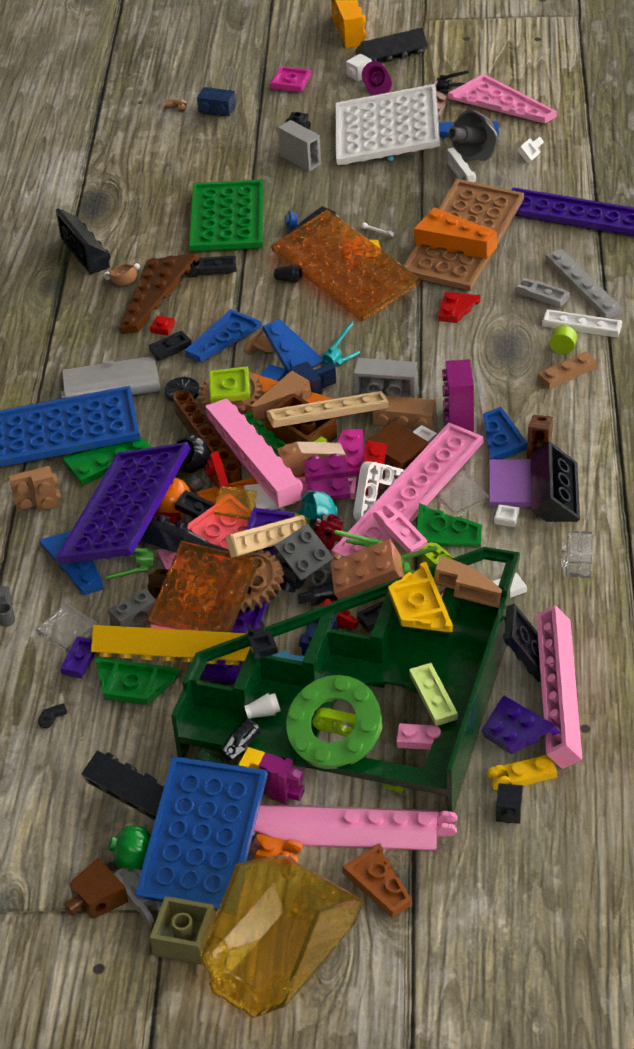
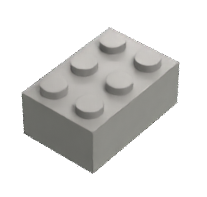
(388, 376)

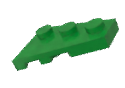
(448, 530)

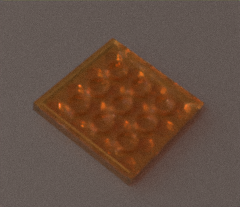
(203, 589)

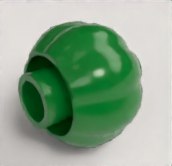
(130, 847)

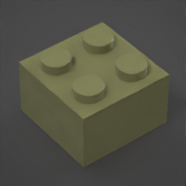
(182, 929)

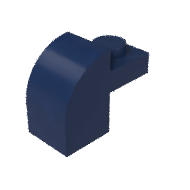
(318, 378)

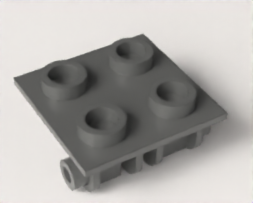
(303, 552)

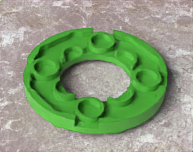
(352, 747)

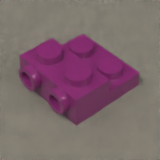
(328, 476)

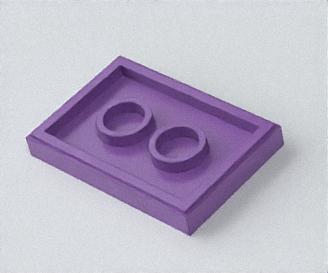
(510, 483)

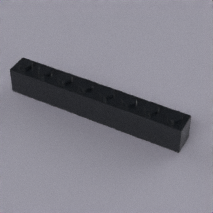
(132, 788)

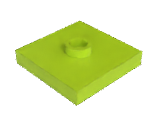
(229, 384)

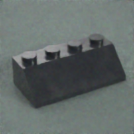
(394, 45)
(82, 242)
(554, 485)

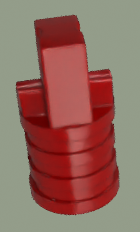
(344, 618)

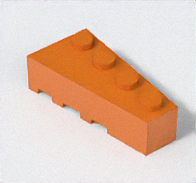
(455, 234)

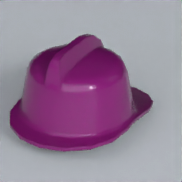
(376, 78)

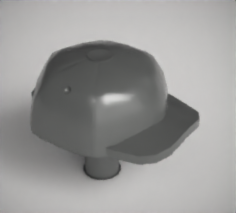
(473, 136)

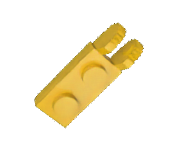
(523, 772)

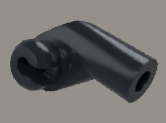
(49, 715)

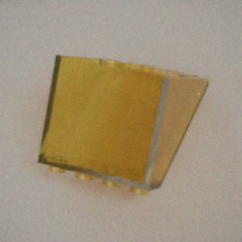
(274, 932)

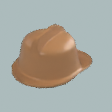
(258, 342)

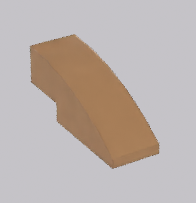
(467, 582)

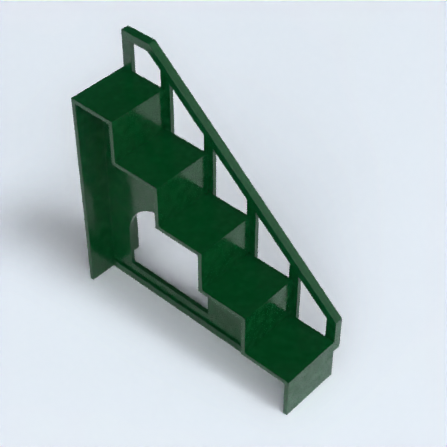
(463, 660)

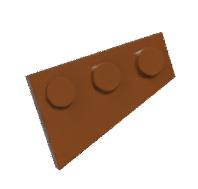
(375, 877)

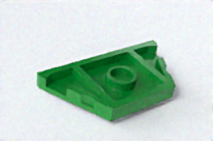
(133, 681)

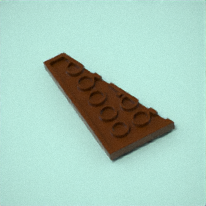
(155, 282)

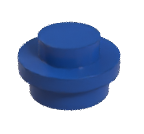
(291, 219)

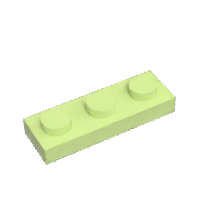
(433, 694)

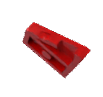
(456, 305)
(216, 470)

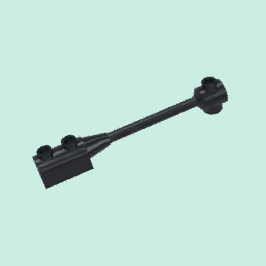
(169, 535)

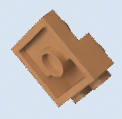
(35, 489)

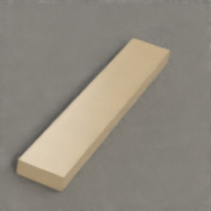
(327, 409)
(263, 536)

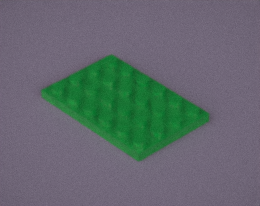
(227, 215)

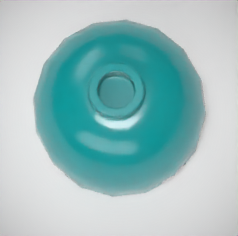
(316, 504)

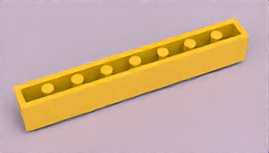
(161, 642)

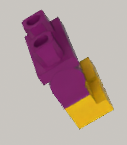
(282, 778)

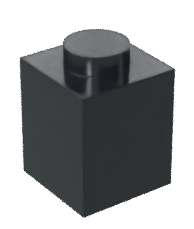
(509, 803)

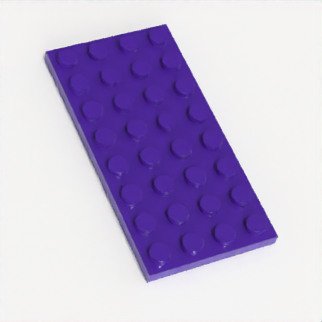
(123, 504)

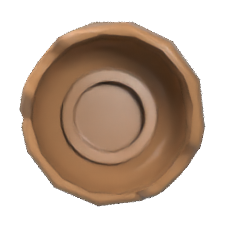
(123, 275)

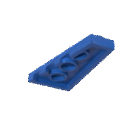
(222, 334)
(81, 574)

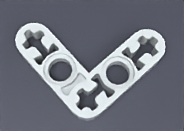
(375, 478)

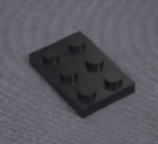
(522, 640)

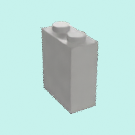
(299, 145)

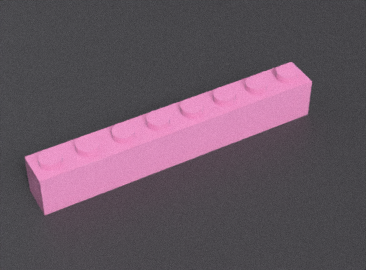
(254, 453)
(559, 686)

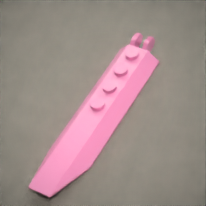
(356, 826)

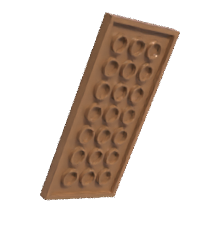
(476, 203)

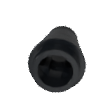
(289, 273)

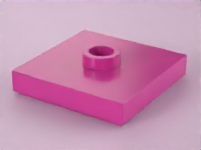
(290, 79)

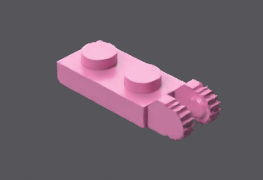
(400, 529)

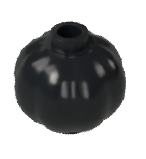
(196, 456)

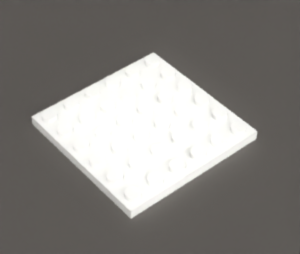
(387, 124)

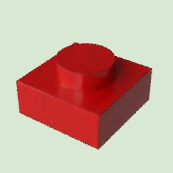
(162, 325)

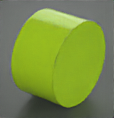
(563, 340)

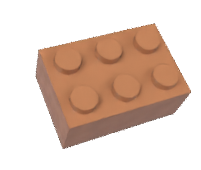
(366, 569)

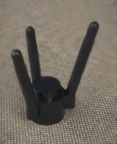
(445, 84)

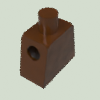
(538, 432)
(96, 891)

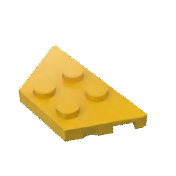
(419, 601)

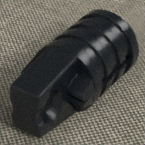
(317, 594)
(240, 739)

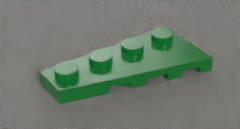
(94, 463)

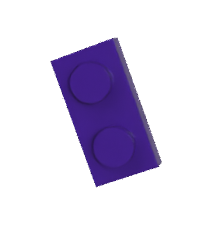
(78, 658)

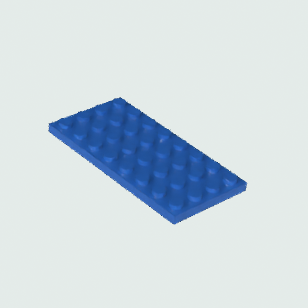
(67, 426)

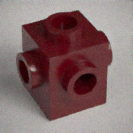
(325, 528)

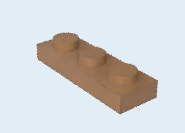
(567, 370)

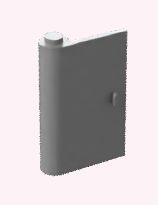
(138, 373)

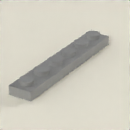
(584, 284)

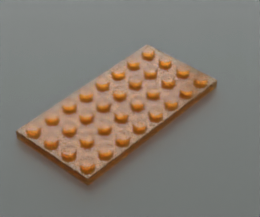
(345, 265)

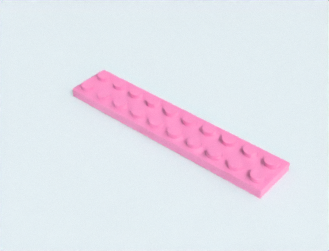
(418, 483)

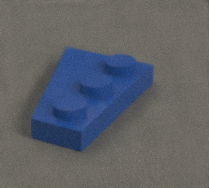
(289, 346)
(502, 435)

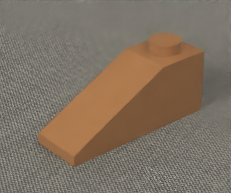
(285, 387)
(295, 453)

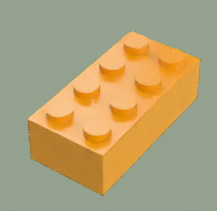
(349, 22)

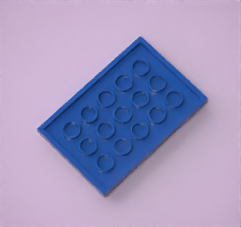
(201, 830)

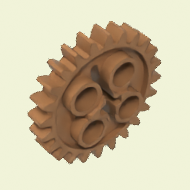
(242, 405)
(265, 580)

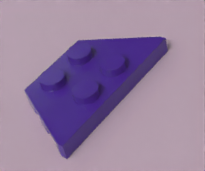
(515, 726)

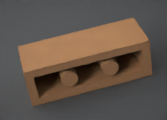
(407, 412)

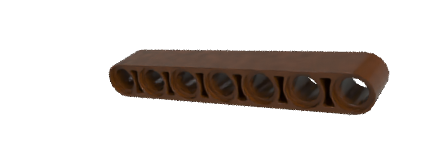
(198, 424)

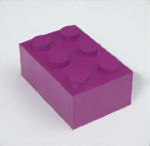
(459, 394)

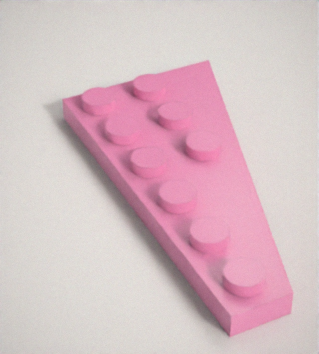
(496, 96)

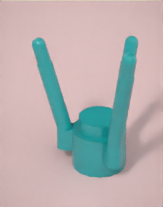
(333, 354)

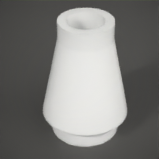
(264, 706)

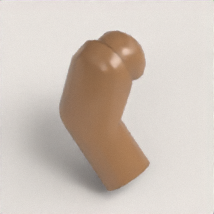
(176, 103)

